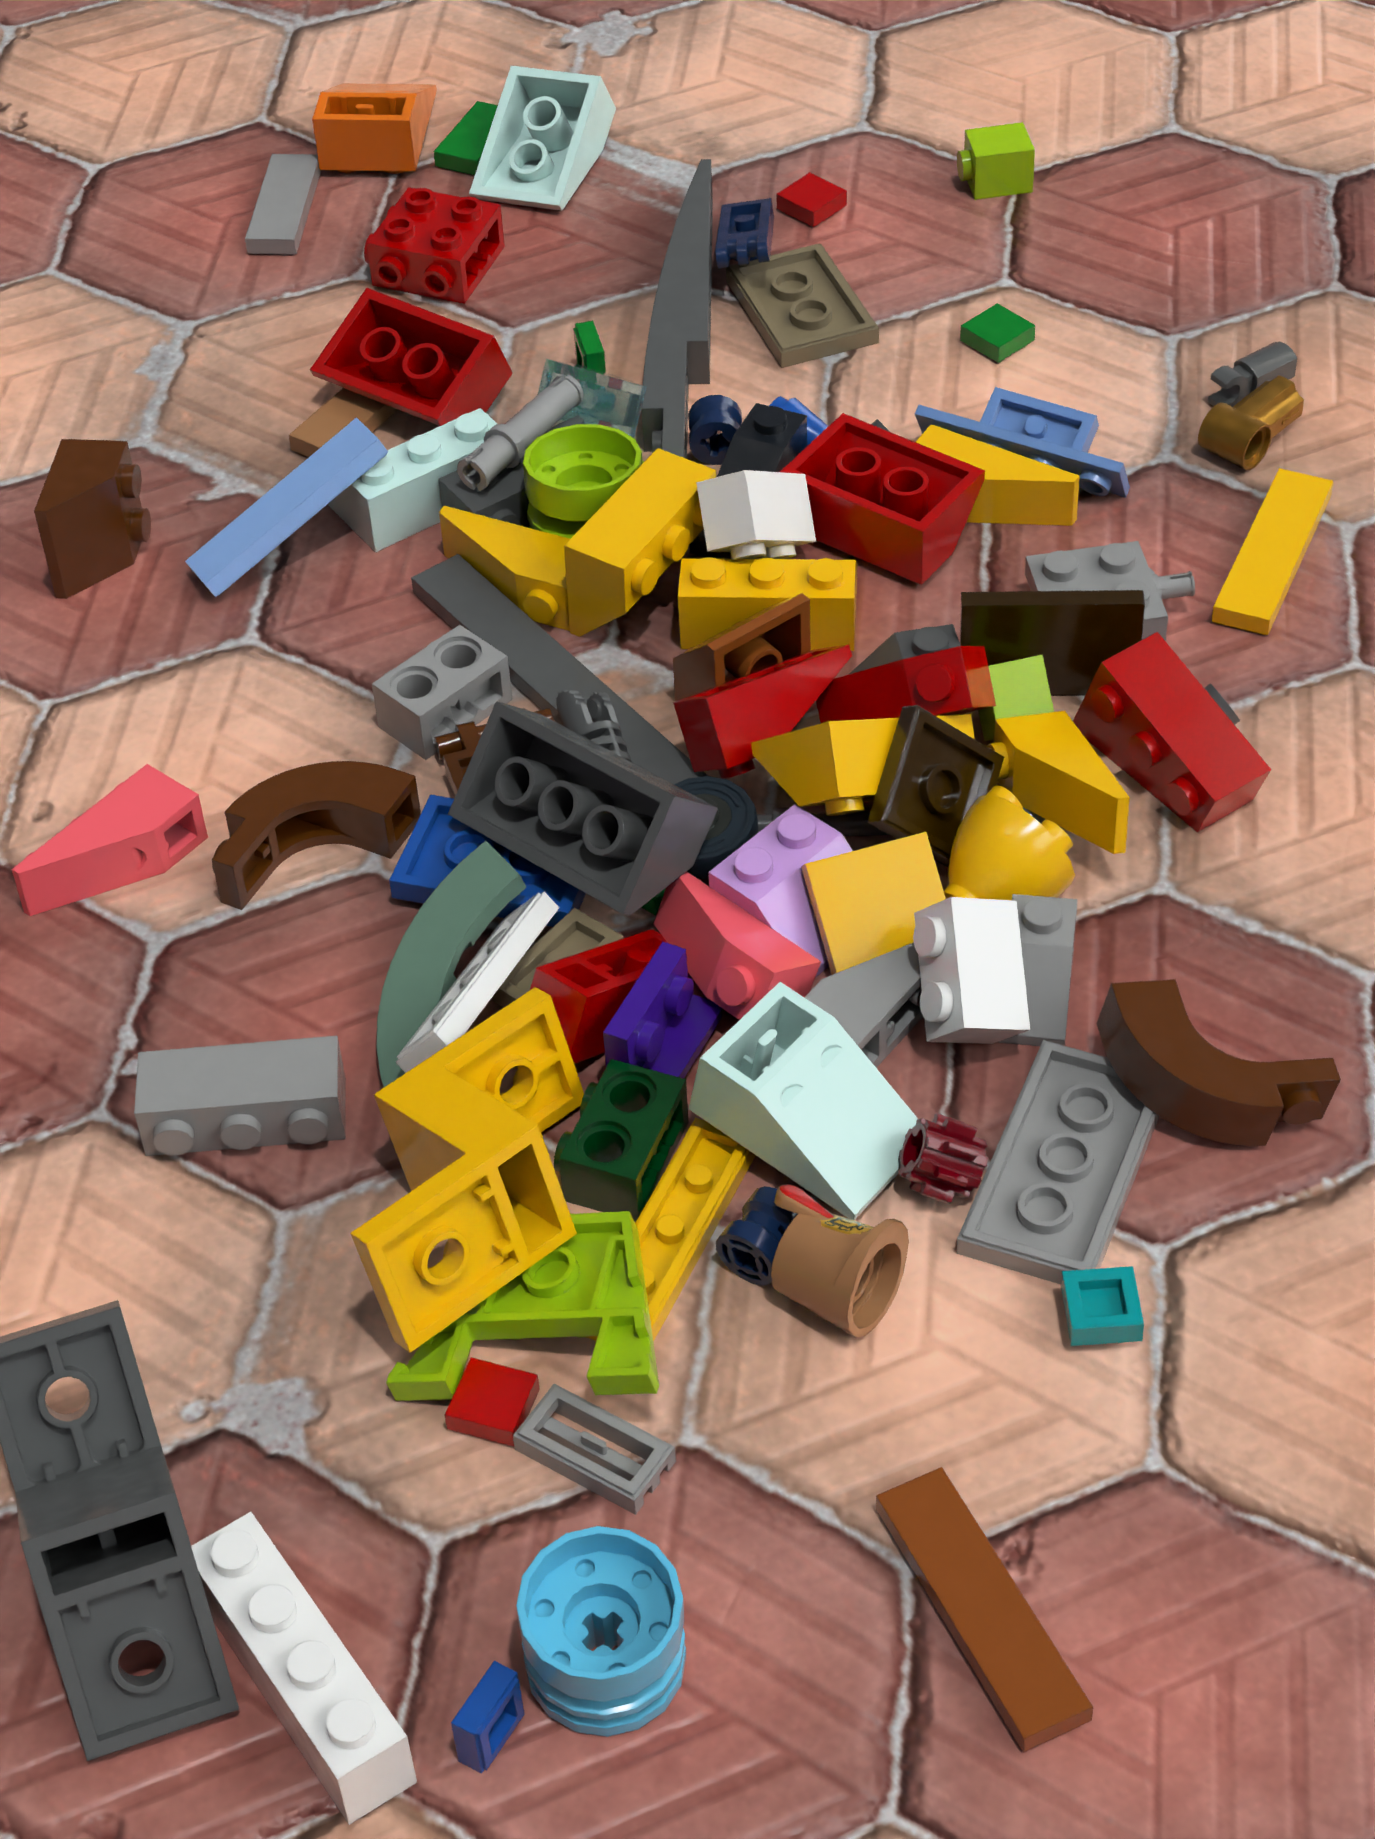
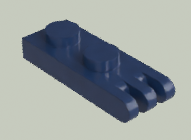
(745, 232)

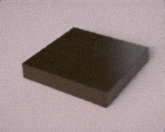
(931, 780)

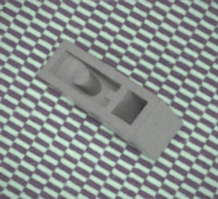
(874, 1000)

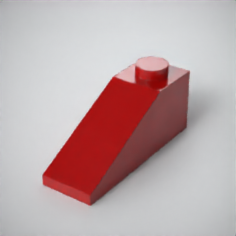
(939, 682)
(757, 706)
(593, 986)

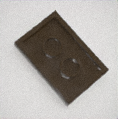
(1066, 627)

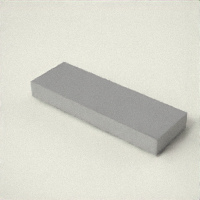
(283, 204)

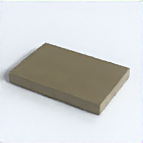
(802, 305)

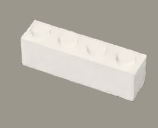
(303, 1669)

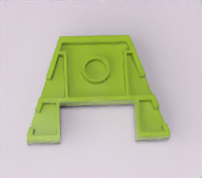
(575, 1291)

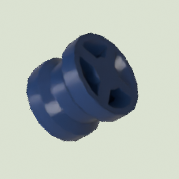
(705, 419)

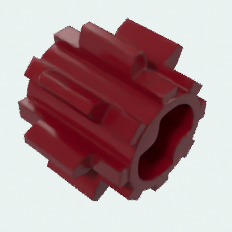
(943, 1158)

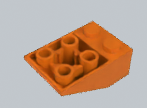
(372, 126)

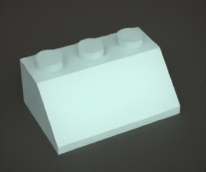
(403, 488)

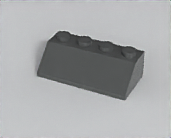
(579, 809)

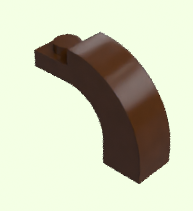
(309, 808)
(1196, 1083)

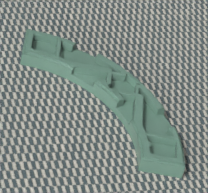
(433, 946)

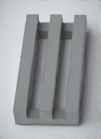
(586, 1457)

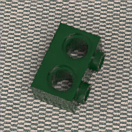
(622, 1138)

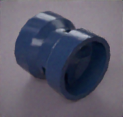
(751, 1243)

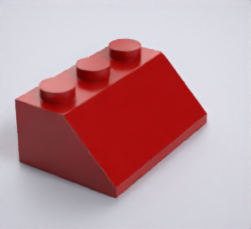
(413, 360)
(886, 496)

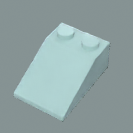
(543, 138)

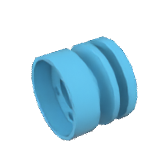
(602, 1593)

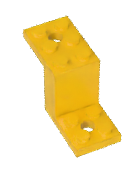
(472, 1170)

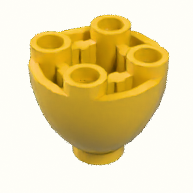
(1007, 852)

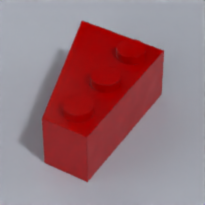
(1170, 734)

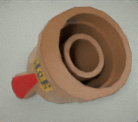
(838, 1264)

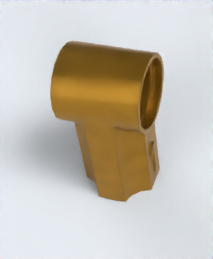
(1246, 429)

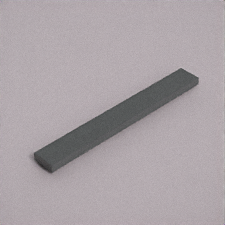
(537, 660)

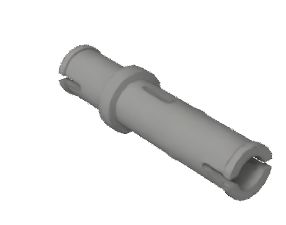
(506, 443)

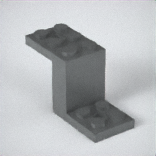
(106, 1535)

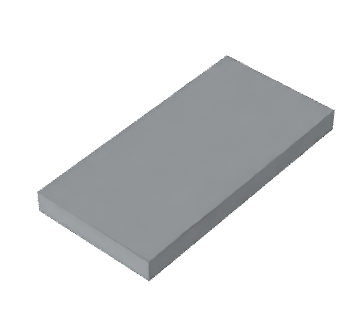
(1059, 1168)

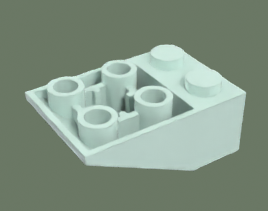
(804, 1101)

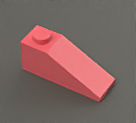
(728, 949)

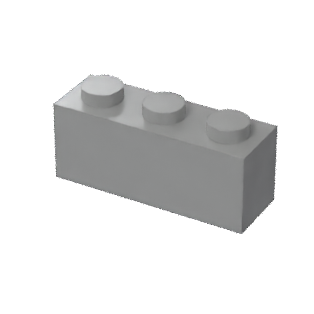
(240, 1096)

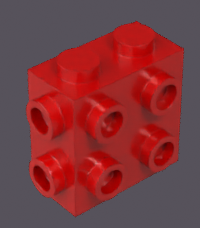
(435, 244)

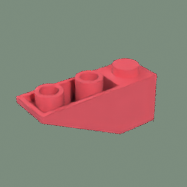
(117, 842)

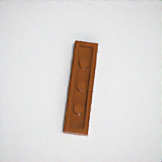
(984, 1610)

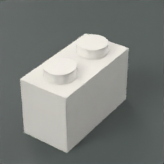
(756, 514)
(971, 970)

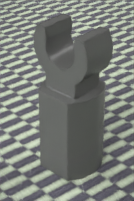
(1252, 372)

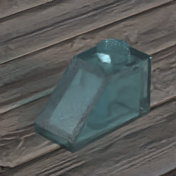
(607, 397)

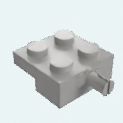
(1110, 568)

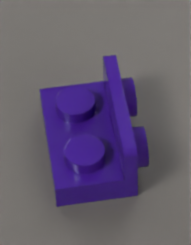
(661, 1019)

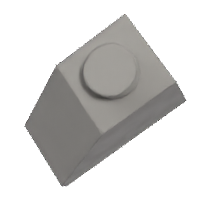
(1047, 954)

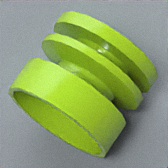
(575, 473)

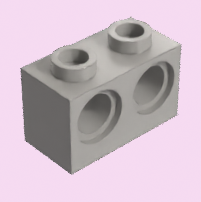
(440, 688)

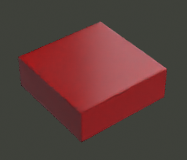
(811, 199)
(491, 1401)

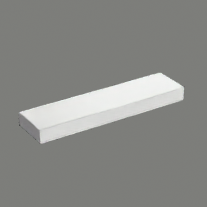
(479, 980)

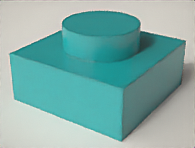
(1102, 1306)

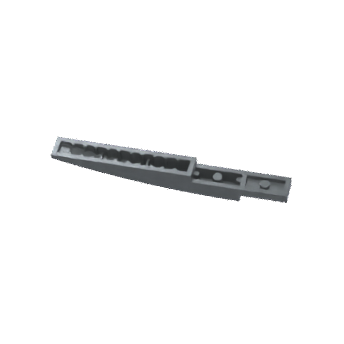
(680, 322)

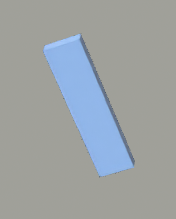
(286, 507)

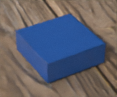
(488, 1717)

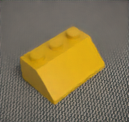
(633, 539)
(727, 591)
(835, 760)

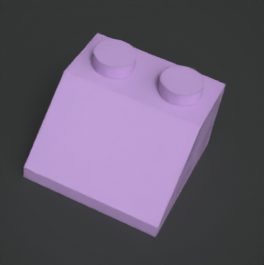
(768, 876)

